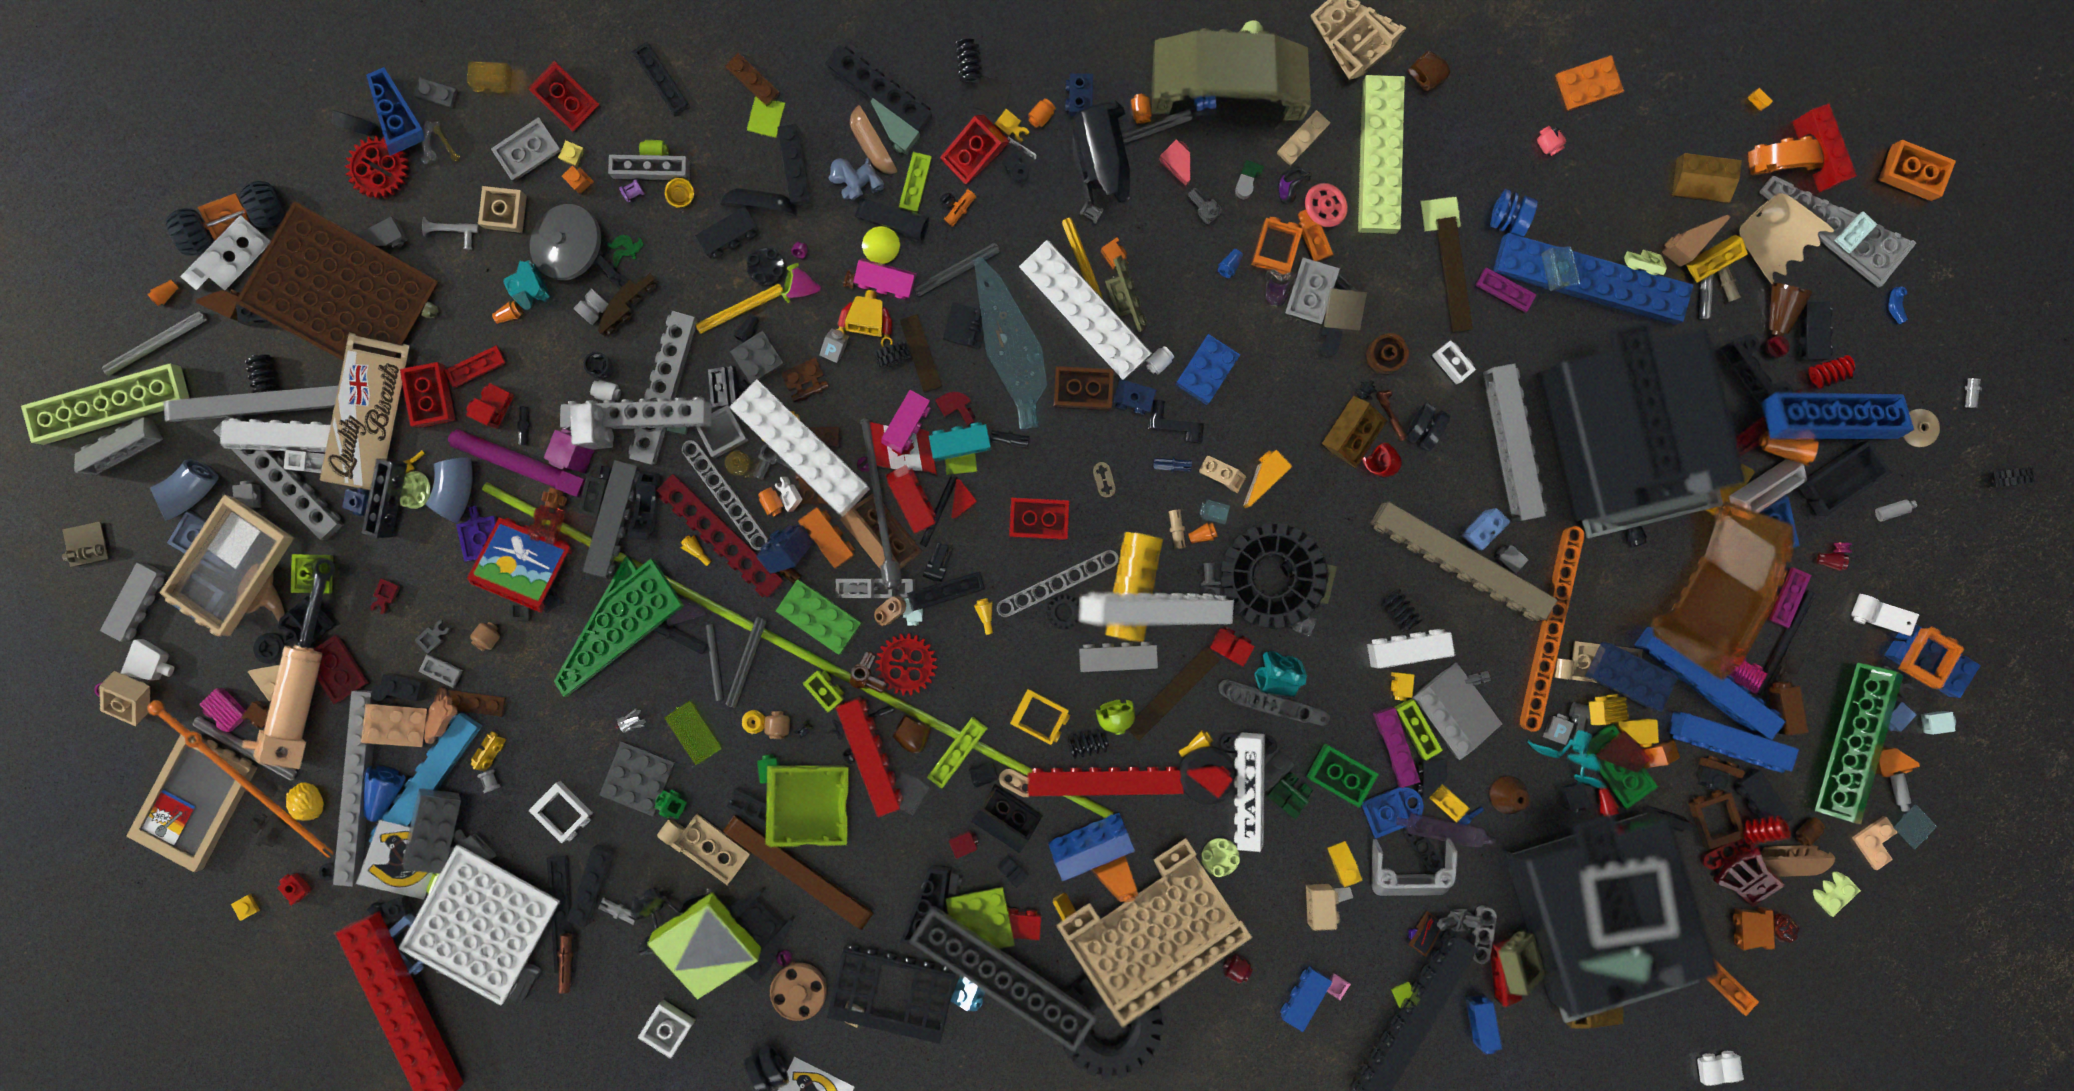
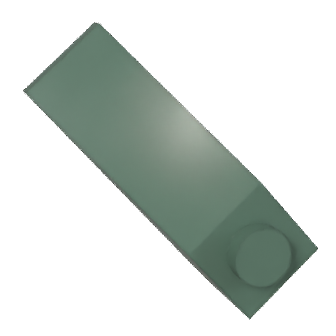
(898, 131)
(1623, 963)

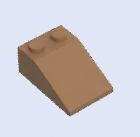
(1687, 246)

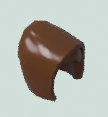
(1430, 70)
(912, 735)

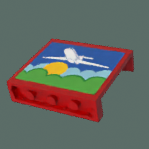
(518, 566)

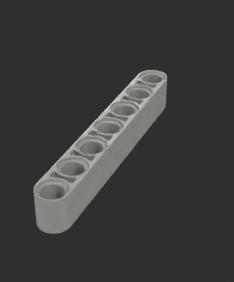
(718, 490)
(1064, 576)

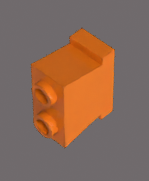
(1754, 928)

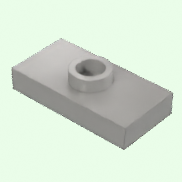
(440, 670)

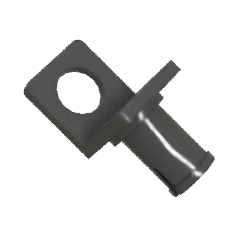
(1210, 579)

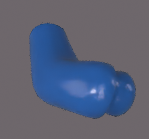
(1896, 304)

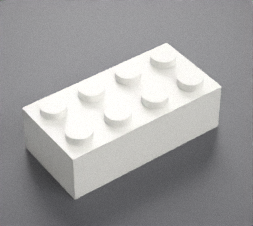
(1410, 649)

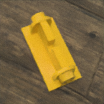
(483, 758)

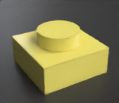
(571, 153)

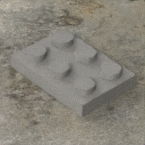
(526, 149)
(1312, 290)

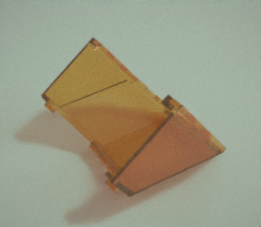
(1729, 591)

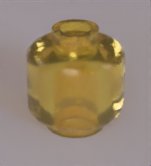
(744, 465)

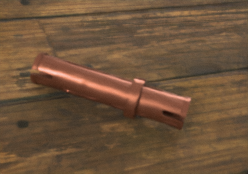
(565, 962)

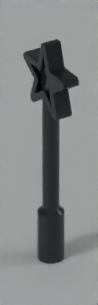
(838, 727)

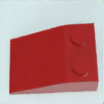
(563, 96)
(974, 148)

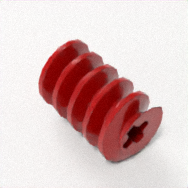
(1832, 371)
(1766, 831)

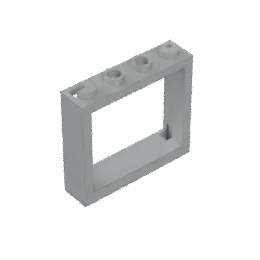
(1632, 866)

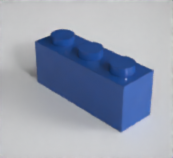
(1305, 998)

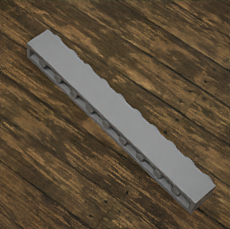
(351, 820)

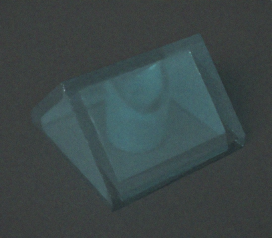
(1560, 268)

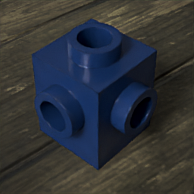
(356, 500)

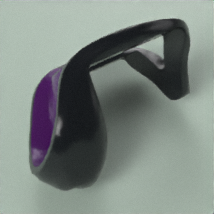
(1287, 188)

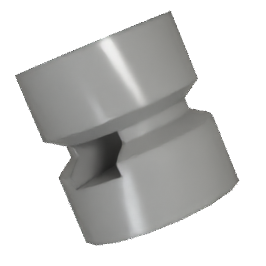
(591, 306)

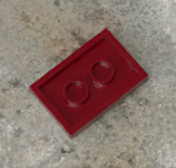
(338, 670)

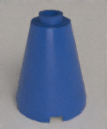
(380, 791)

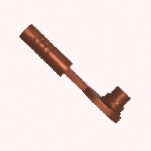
(1383, 397)

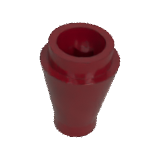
(1836, 561)

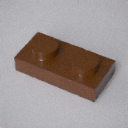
(1730, 768)

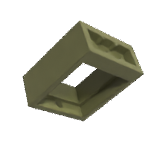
(1521, 980)

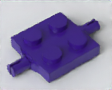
(474, 534)

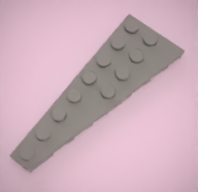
(1876, 254)

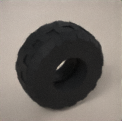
(1199, 758)

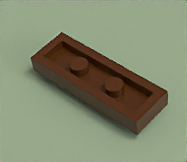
(752, 79)
(478, 702)

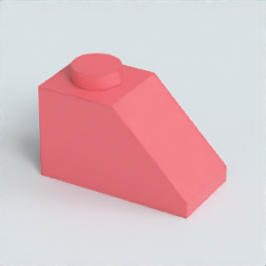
(1177, 160)

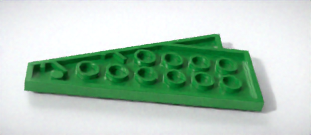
(626, 613)

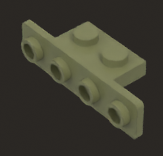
(1123, 295)

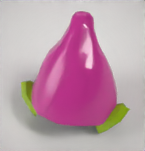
(798, 284)

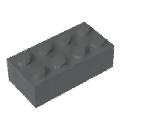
(431, 831)

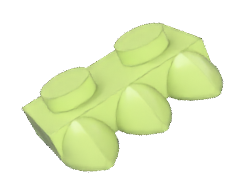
(1836, 894)

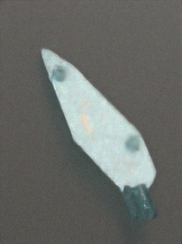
(1010, 344)

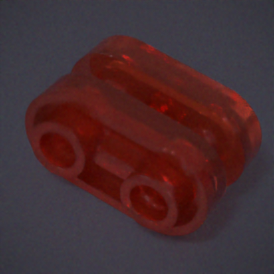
(541, 516)

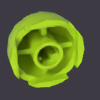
(1116, 716)

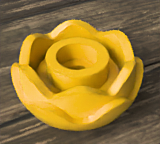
(759, 720)

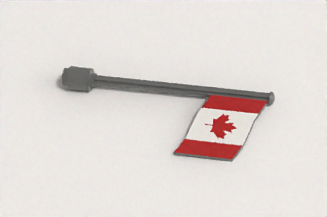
(918, 457)

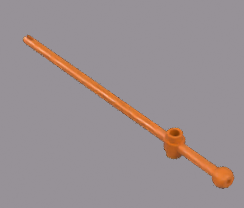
(157, 708)

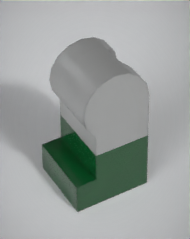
(1245, 183)

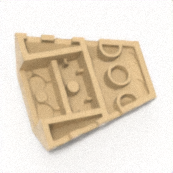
(1356, 34)

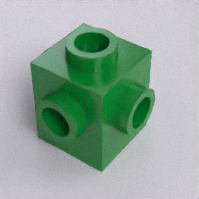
(670, 804)

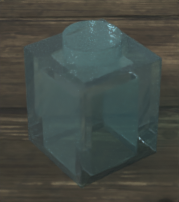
(1214, 512)

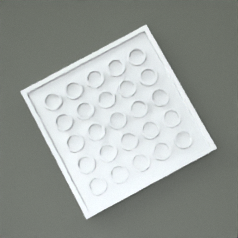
(479, 924)

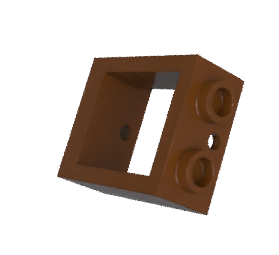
(1789, 703)
(1721, 838)

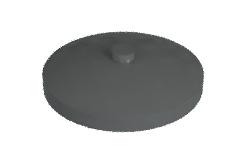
(565, 242)

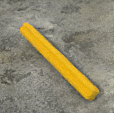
(1080, 254)
(739, 308)

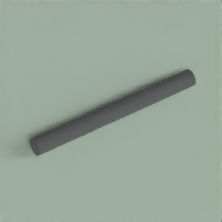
(714, 662)

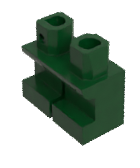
(1288, 797)

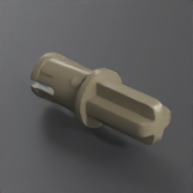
(1728, 284)

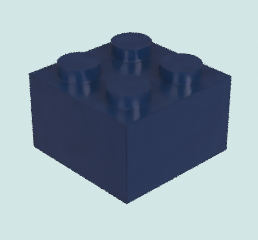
(784, 548)

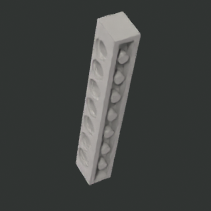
(674, 321)
(699, 416)
(269, 475)

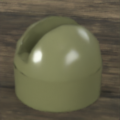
(430, 310)

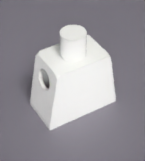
(146, 661)

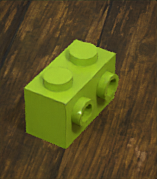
(823, 690)

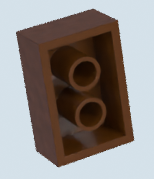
(1083, 388)

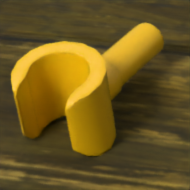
(409, 462)

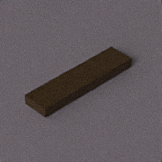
(920, 353)

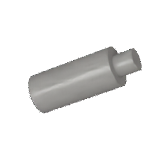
(1895, 510)
(1901, 790)

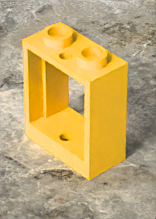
(1055, 734)

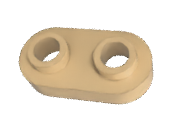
(1016, 783)

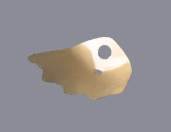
(1781, 233)

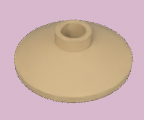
(1919, 437)

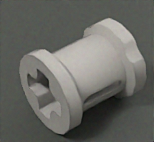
(488, 781)

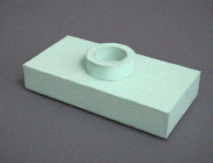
(1856, 232)

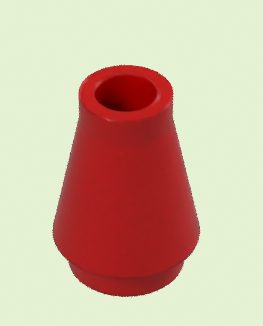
(1607, 802)

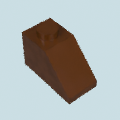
(221, 302)

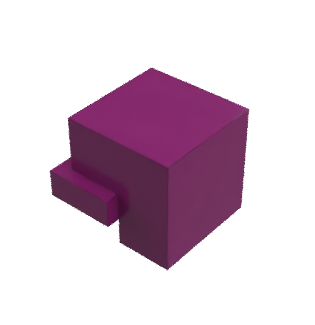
(565, 455)

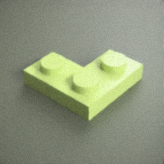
(1648, 261)

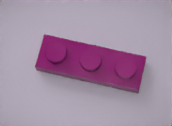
(1506, 290)
(1790, 597)

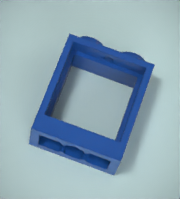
(1483, 1023)

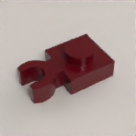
(385, 592)

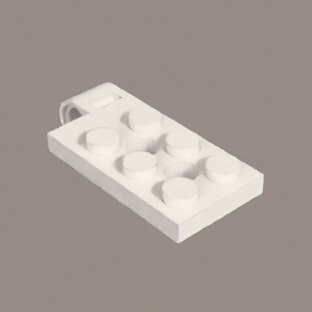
(212, 262)

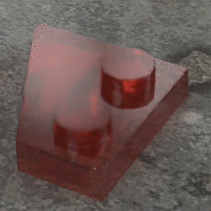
(1624, 753)

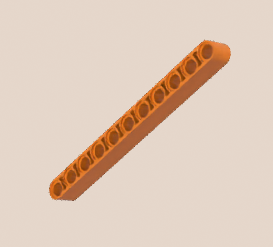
(1555, 638)

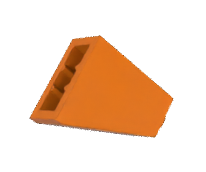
(1117, 879)

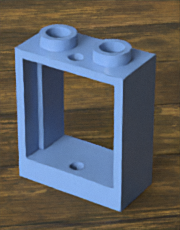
(1479, 534)

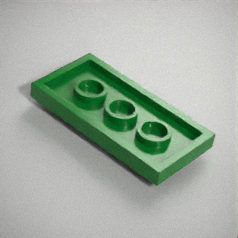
(1625, 784)

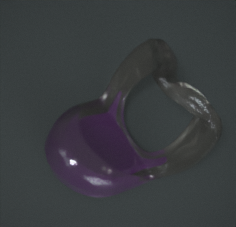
(1278, 293)

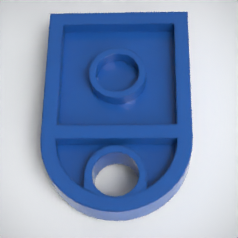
(1387, 807)

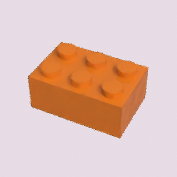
(1917, 170)

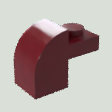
(954, 402)

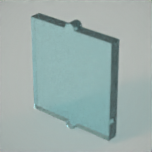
(1915, 826)

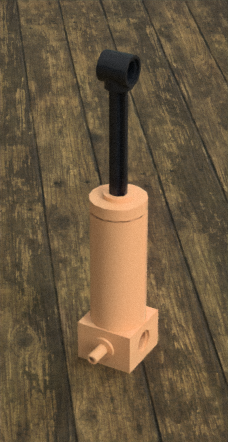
(293, 688)

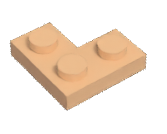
(1871, 841)

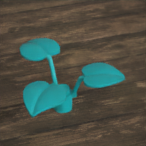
(1580, 745)

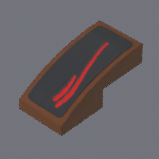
(1426, 934)

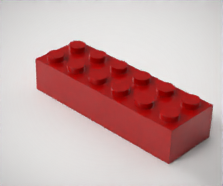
(869, 756)

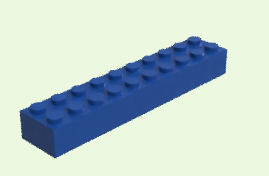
(1599, 281)

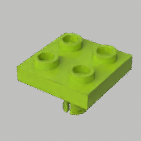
(302, 573)

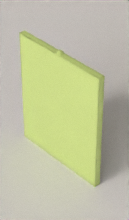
(1439, 209)

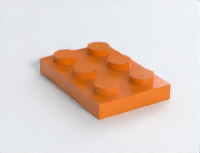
(1589, 83)

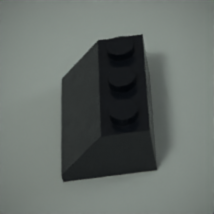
(1007, 818)

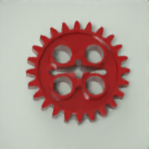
(368, 182)
(907, 646)

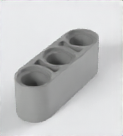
(1486, 942)

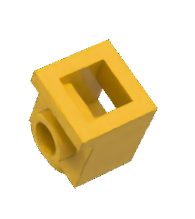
(1402, 685)

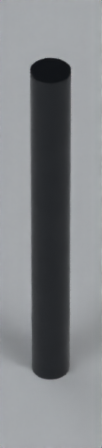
(939, 509)

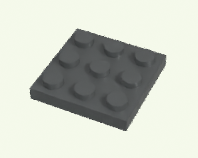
(636, 778)

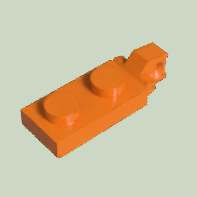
(1314, 237)

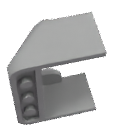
(1387, 883)

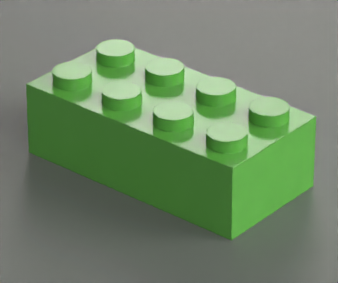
(819, 616)

